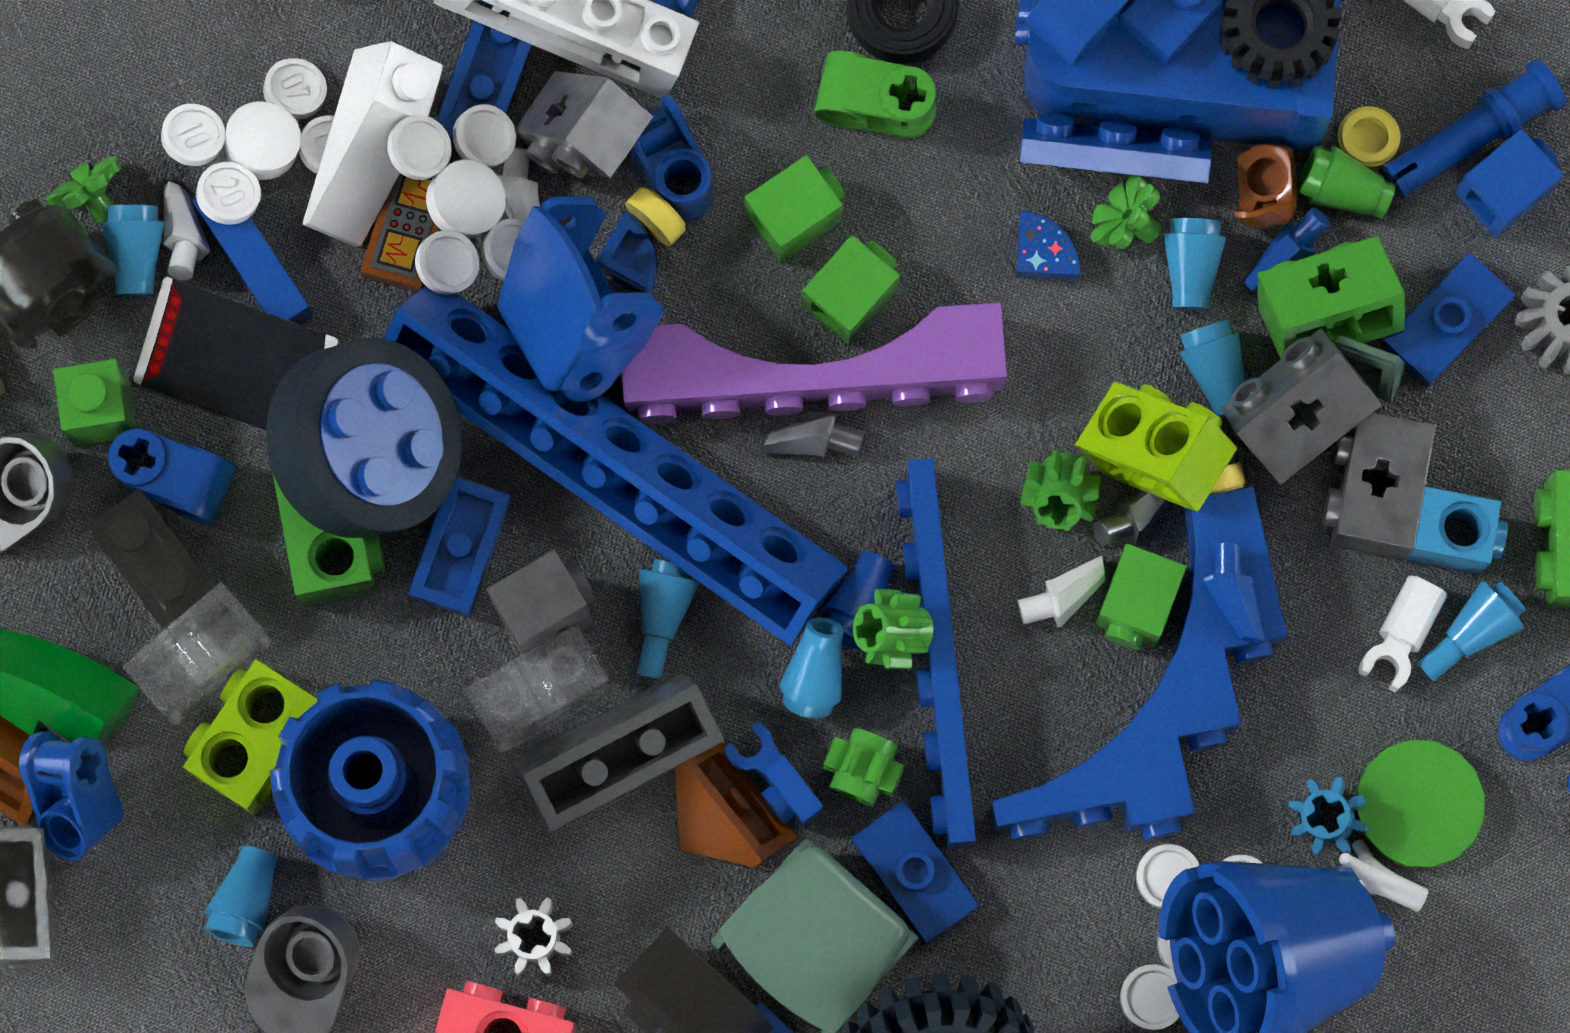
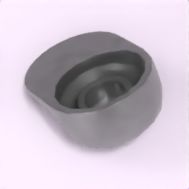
(33, 485)
(302, 971)

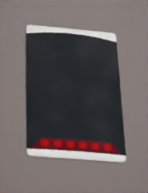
(221, 352)

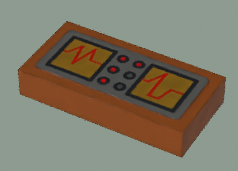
(398, 234)

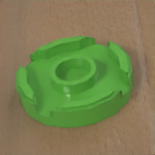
(1420, 804)

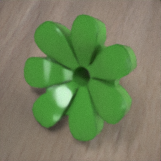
(87, 189)
(1127, 214)

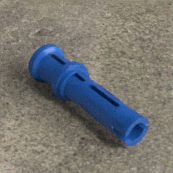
(1498, 115)

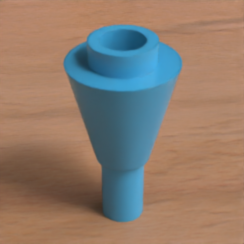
(663, 602)
(1483, 621)

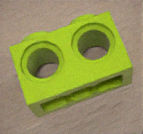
(1157, 444)
(237, 727)

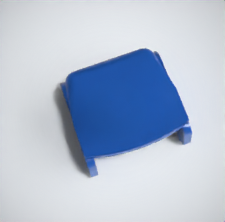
(565, 308)

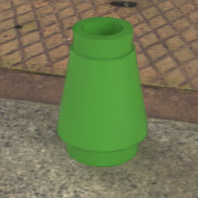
(1343, 183)

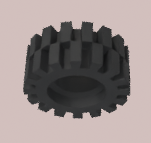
(1277, 63)

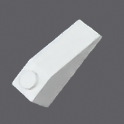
(355, 169)

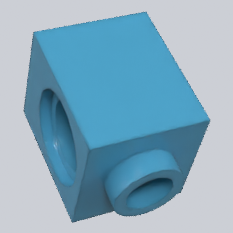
(1480, 513)

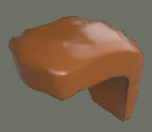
(1266, 186)

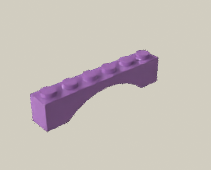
(945, 354)

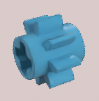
(1311, 812)

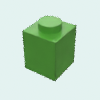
(795, 207)
(852, 288)
(94, 401)
(1139, 598)

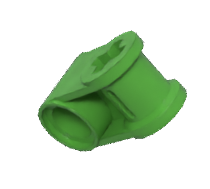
(867, 95)

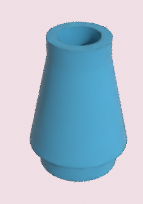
(133, 245)
(1193, 260)
(1214, 361)
(815, 671)
(243, 899)

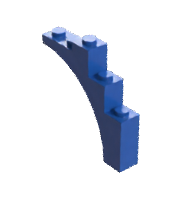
(1192, 703)

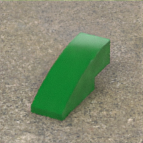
(60, 689)

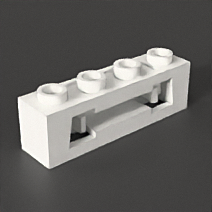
(588, 29)

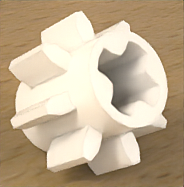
(528, 919)

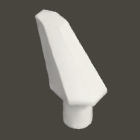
(519, 191)
(182, 233)
(1064, 594)

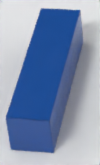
(259, 269)

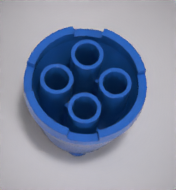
(1270, 945)

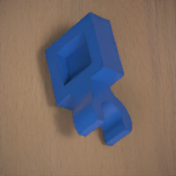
(787, 791)

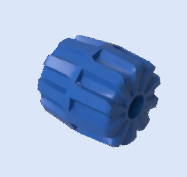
(399, 820)

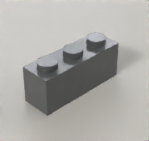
(617, 751)

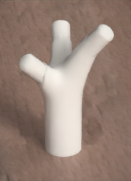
(1381, 880)

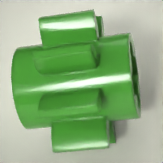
(1061, 490)
(893, 629)
(863, 767)

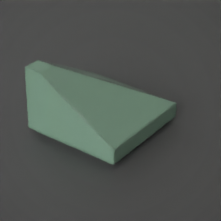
(1378, 368)

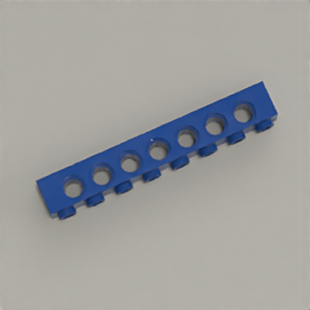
(622, 468)

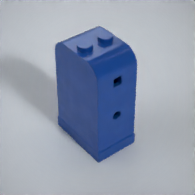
(1190, 92)

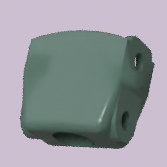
(816, 938)

